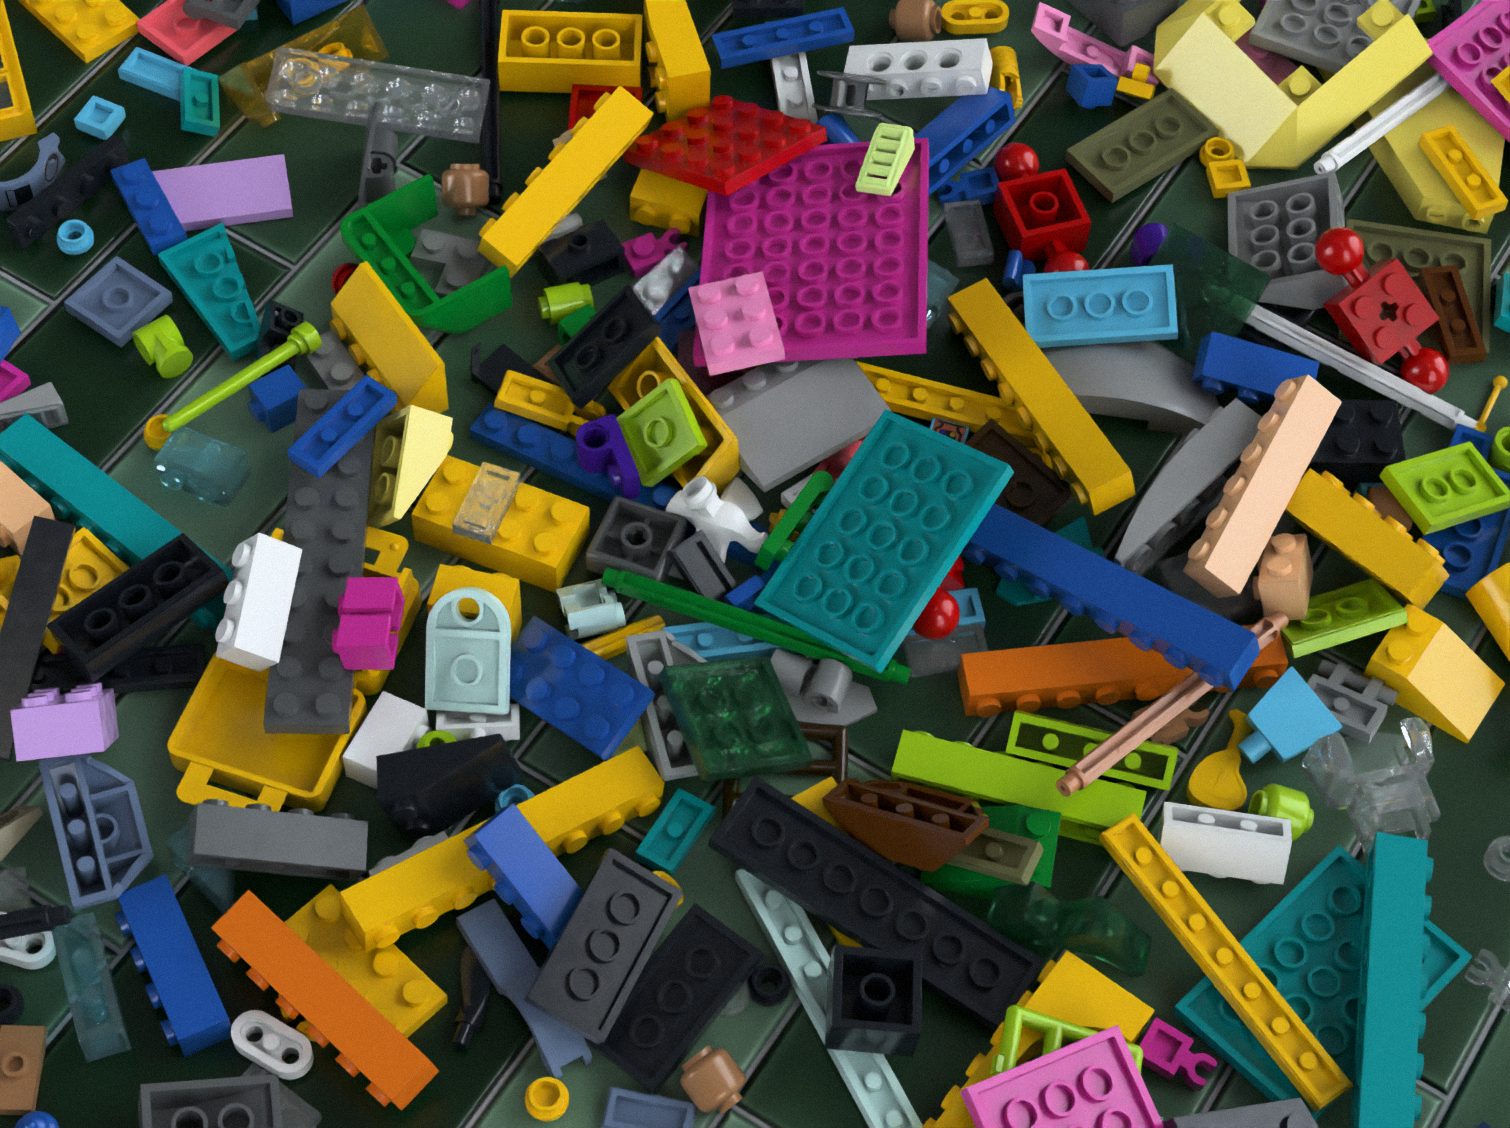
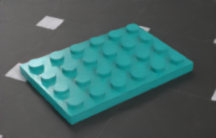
(884, 539)
(1313, 960)

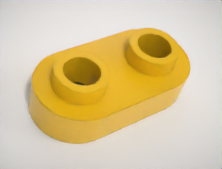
(974, 16)

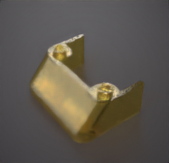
(249, 81)

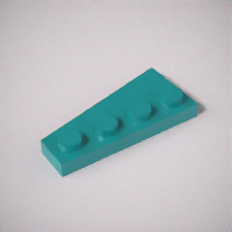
(215, 288)

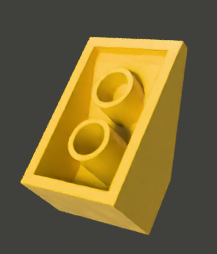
(1435, 674)

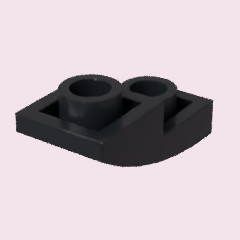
(274, 330)

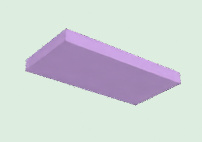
(228, 192)

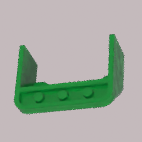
(384, 240)

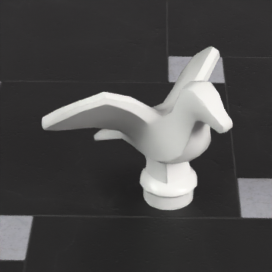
(721, 518)

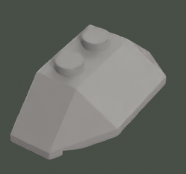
(665, 743)

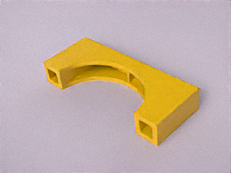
(1067, 992)

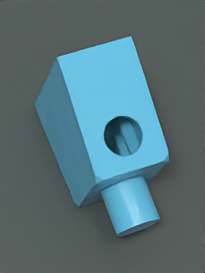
(1287, 720)

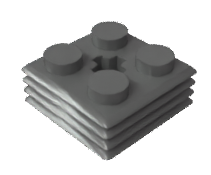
(630, 524)

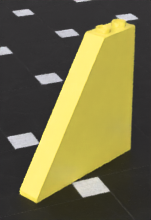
(1410, 168)

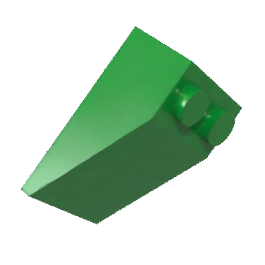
(1014, 819)

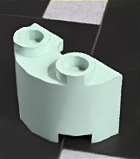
(590, 609)

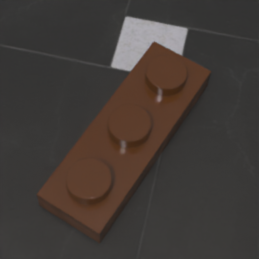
(1457, 325)

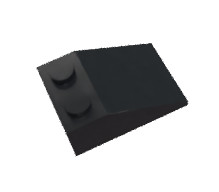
(443, 783)

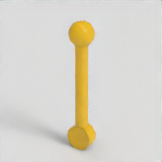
(1499, 383)

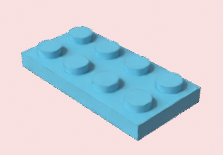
(1100, 306)

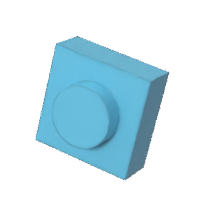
(100, 118)

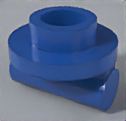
(1014, 269)

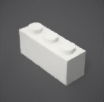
(258, 602)
(1226, 842)

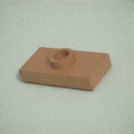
(20, 1067)

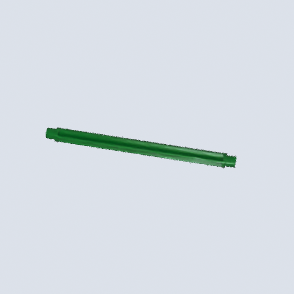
(740, 621)

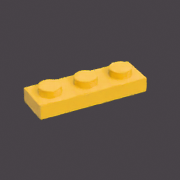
(1463, 172)

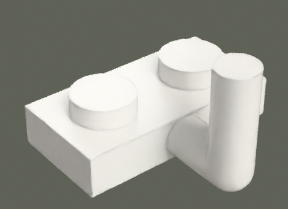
(473, 724)

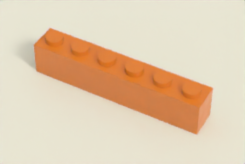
(325, 1000)

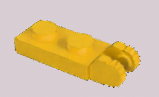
(543, 403)

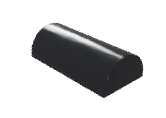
(138, 607)

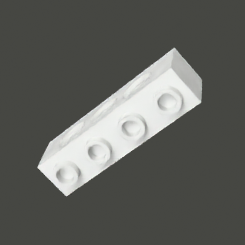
(923, 68)

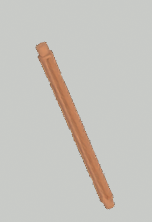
(1153, 718)

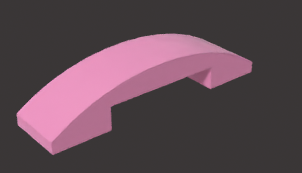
(1077, 48)

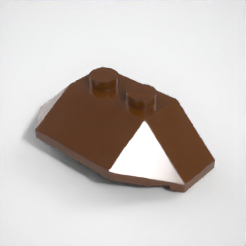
(906, 820)

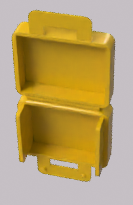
(223, 722)

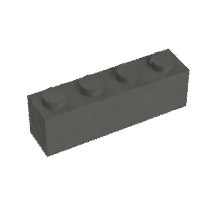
(276, 841)

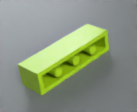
(1068, 742)

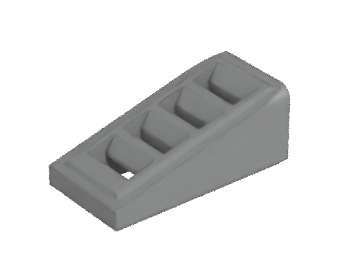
(40, 403)

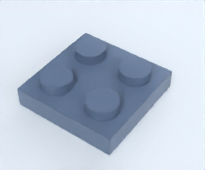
(118, 301)

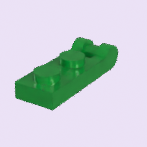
(795, 519)

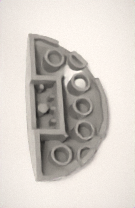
(1135, 383)

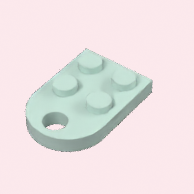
(468, 656)

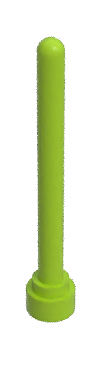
(303, 340)

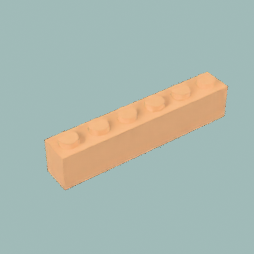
(1261, 486)

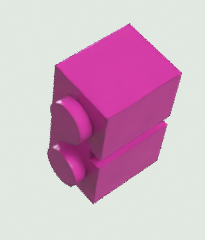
(367, 616)

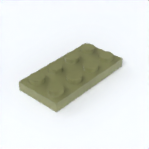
(1141, 145)

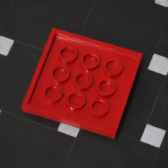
(724, 145)

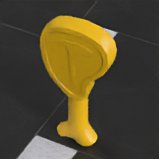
(1217, 777)

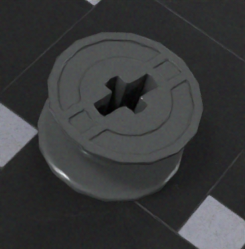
(849, 94)

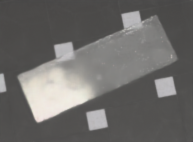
(349, 87)

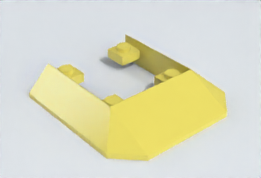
(1287, 121)

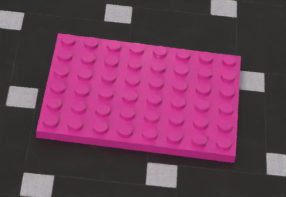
(835, 260)

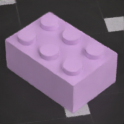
(66, 723)

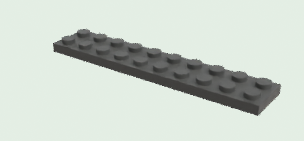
(329, 523)

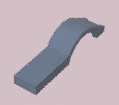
(513, 974)

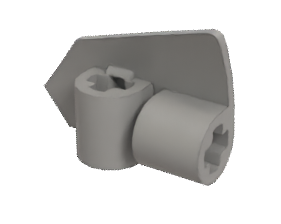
(822, 691)

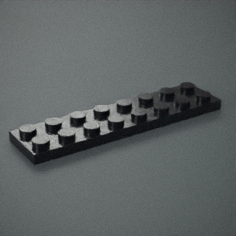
(874, 902)

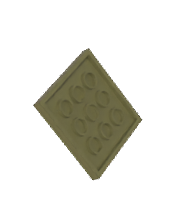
(1429, 248)

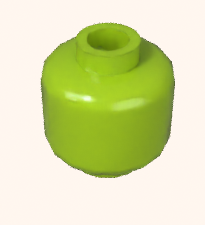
(1284, 803)

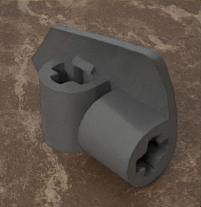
(377, 161)

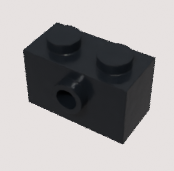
(582, 256)

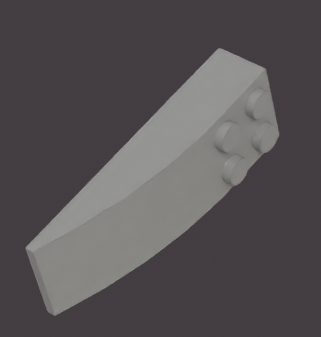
(1188, 486)

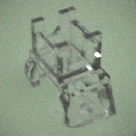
(1377, 781)

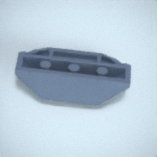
(95, 827)

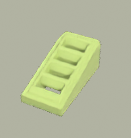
(886, 157)

